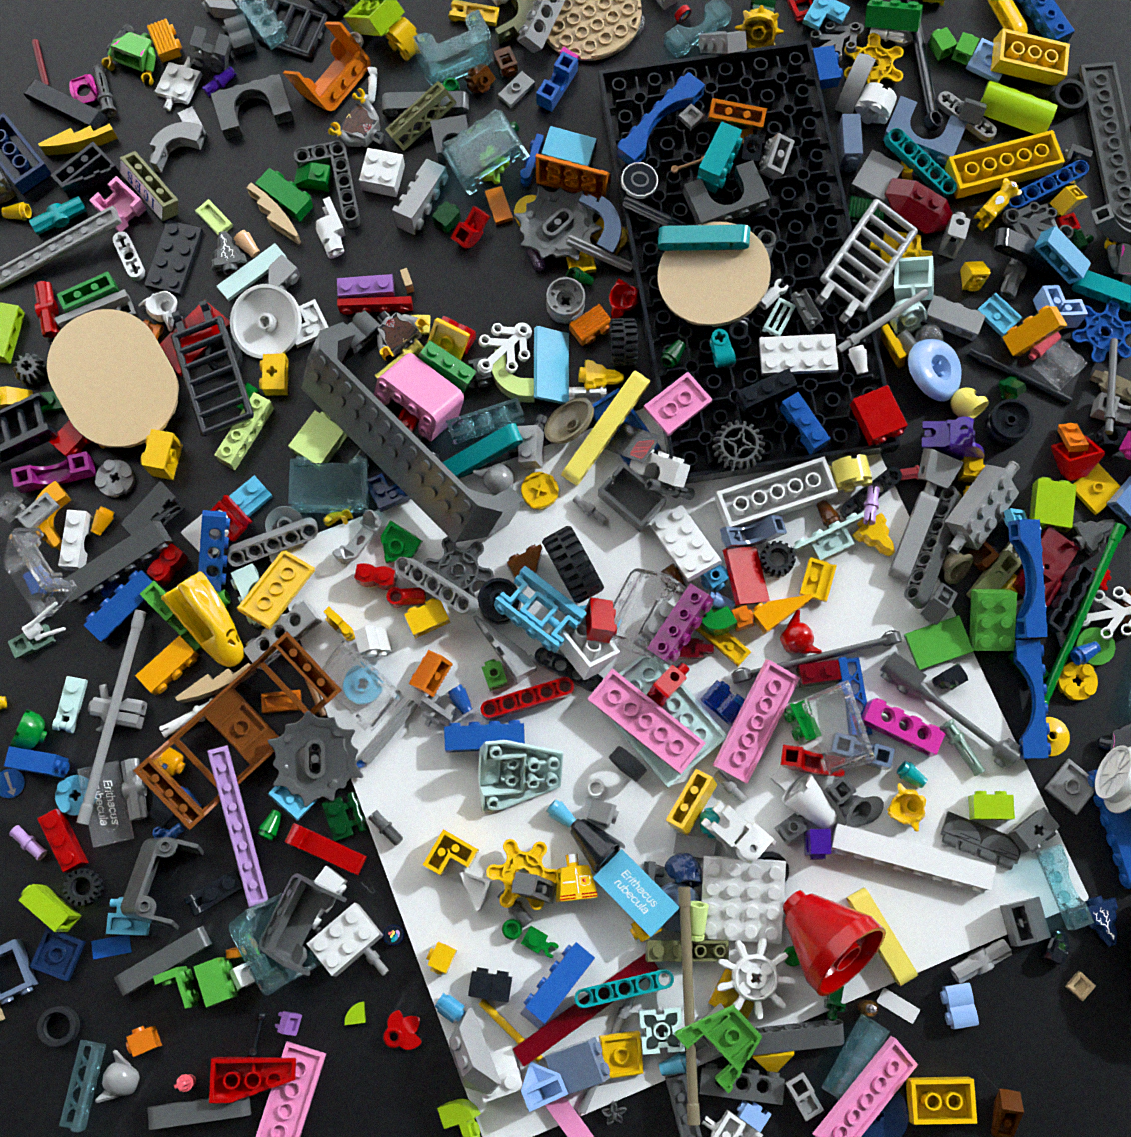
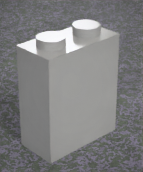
(875, 176)

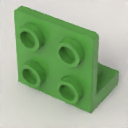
(184, 978)

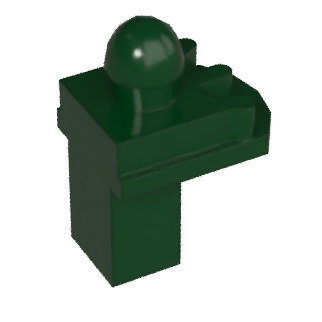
(1080, 240)
(1011, 388)
(834, 1004)

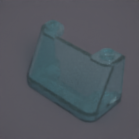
(329, 486)
(246, 933)

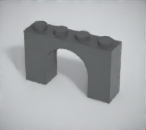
(229, 101)
(753, 197)

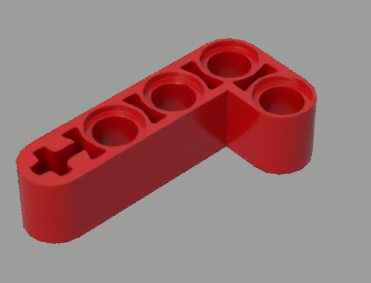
(325, 848)

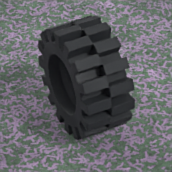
(781, 548)
(74, 878)

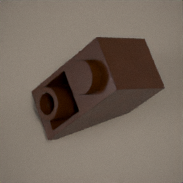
(529, 559)

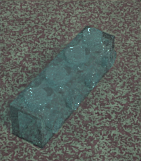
(868, 1039)

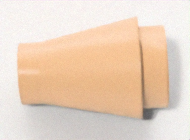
(246, 243)

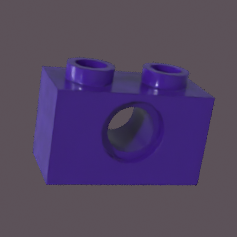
(817, 843)

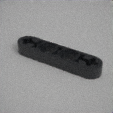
(892, 470)
(567, 672)

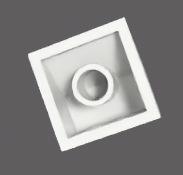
(508, 1073)

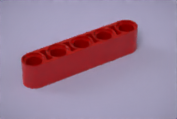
(534, 691)

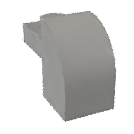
(803, 1096)

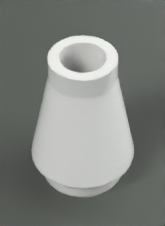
(858, 357)

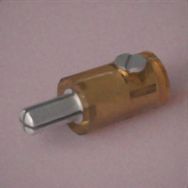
(868, 1008)

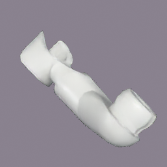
(372, 84)

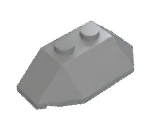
(472, 1055)

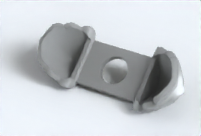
(371, 525)

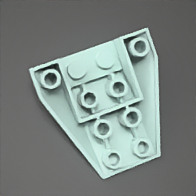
(516, 772)

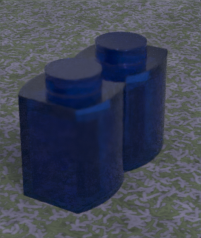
(723, 702)

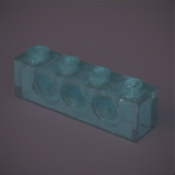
(263, 21)
(485, 421)

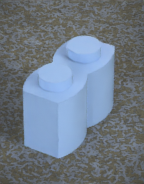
(960, 1006)

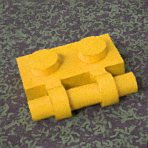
(337, 622)

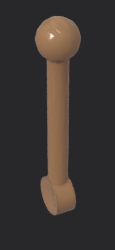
(674, 169)

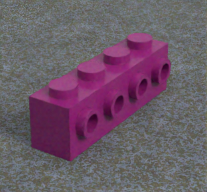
(680, 624)

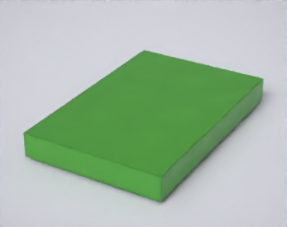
(938, 643)

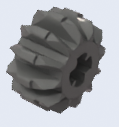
(29, 369)

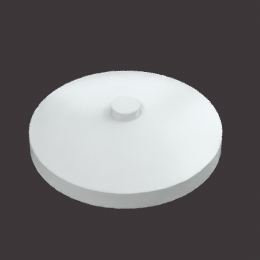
(265, 321)

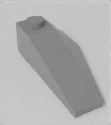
(513, 657)

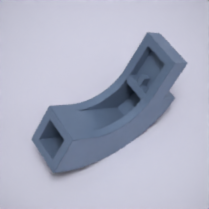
(612, 230)
(754, 533)

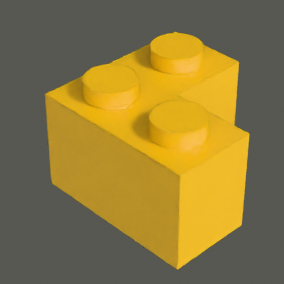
(448, 848)

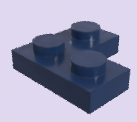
(386, 496)

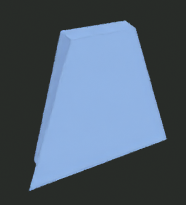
(541, 1086)

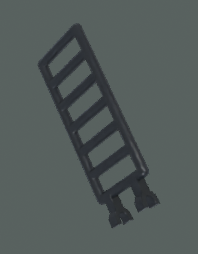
(191, 383)

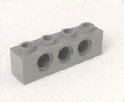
(535, 39)
(308, 620)

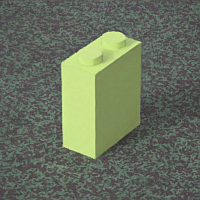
(318, 439)

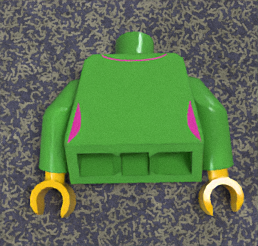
(134, 52)

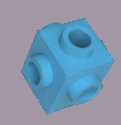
(715, 579)

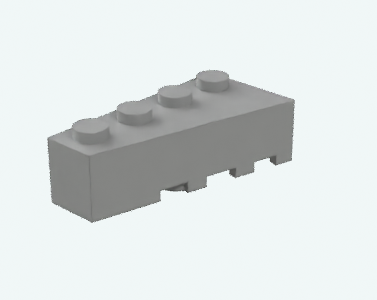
(419, 197)

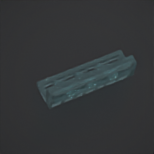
(87, 1087)

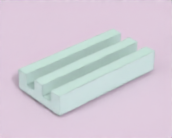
(772, 331)

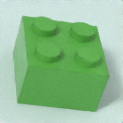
(216, 981)

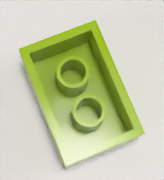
(374, 16)

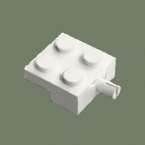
(730, 1126)

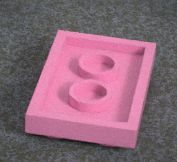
(677, 403)

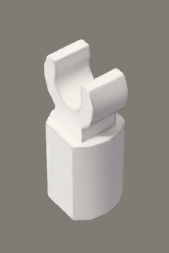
(772, 295)

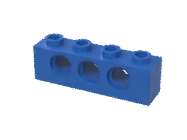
(210, 521)

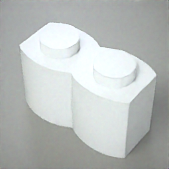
(372, 641)

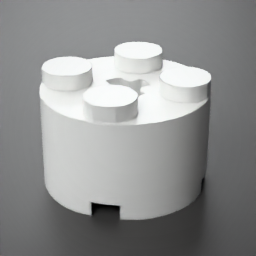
(875, 103)

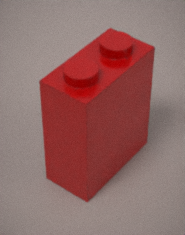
(878, 415)

